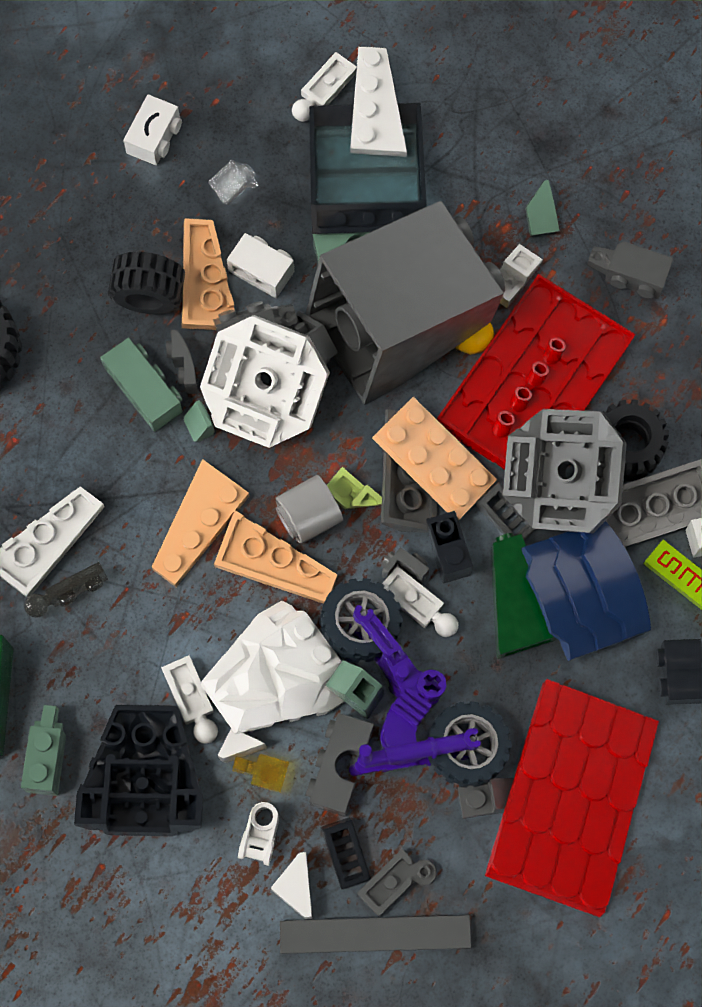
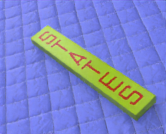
(677, 571)

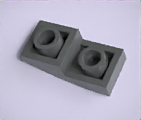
(182, 359)

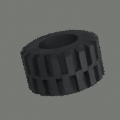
(146, 282)
(649, 427)

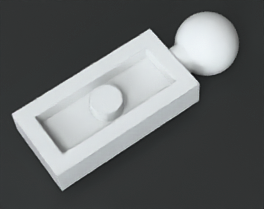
(324, 85)
(420, 603)
(191, 698)

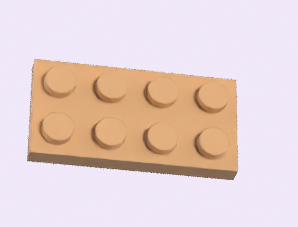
(434, 458)

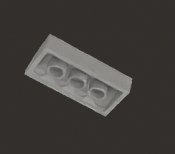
(659, 504)

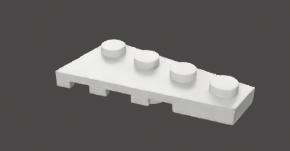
(375, 111)
(40, 547)

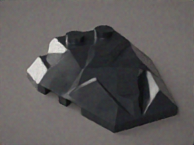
(141, 776)

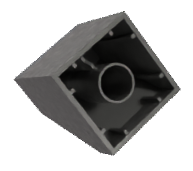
(403, 298)

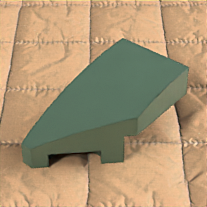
(542, 212)

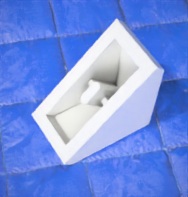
(294, 886)

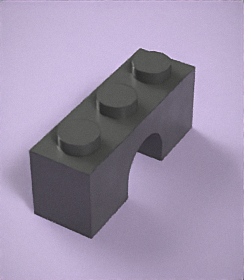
(329, 790)

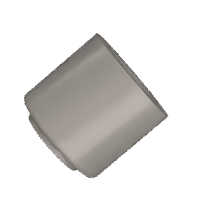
(308, 509)

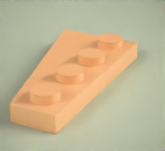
(198, 522)
(271, 561)

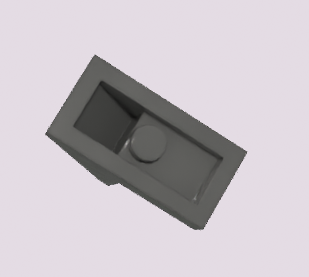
(485, 799)

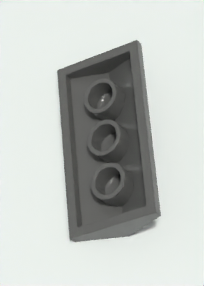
(403, 499)

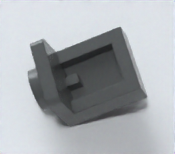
(412, 564)

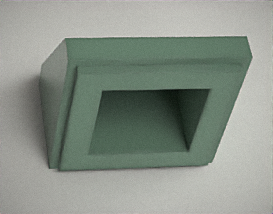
(199, 422)

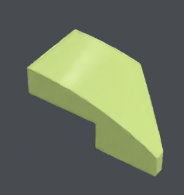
(351, 493)

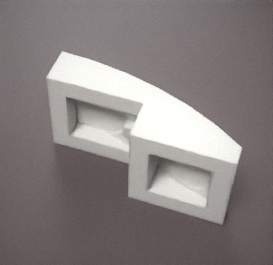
(517, 271)

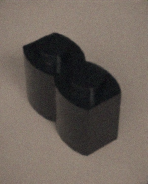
(681, 671)

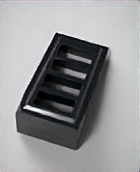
(357, 878)

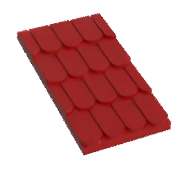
(542, 357)
(572, 798)

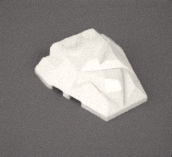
(274, 672)

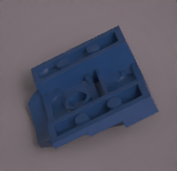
(587, 590)

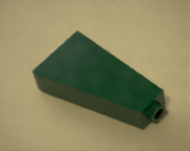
(516, 609)

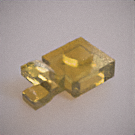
(266, 772)

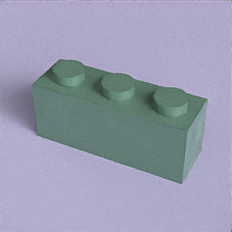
(142, 383)

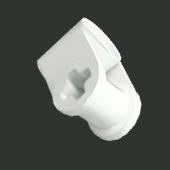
(259, 835)

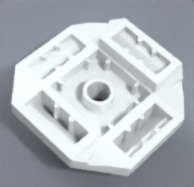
(239, 397)

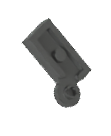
(395, 880)

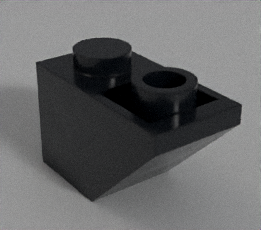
(449, 547)

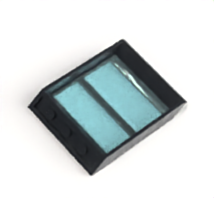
(362, 189)

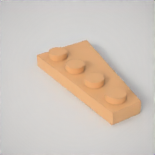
(205, 280)

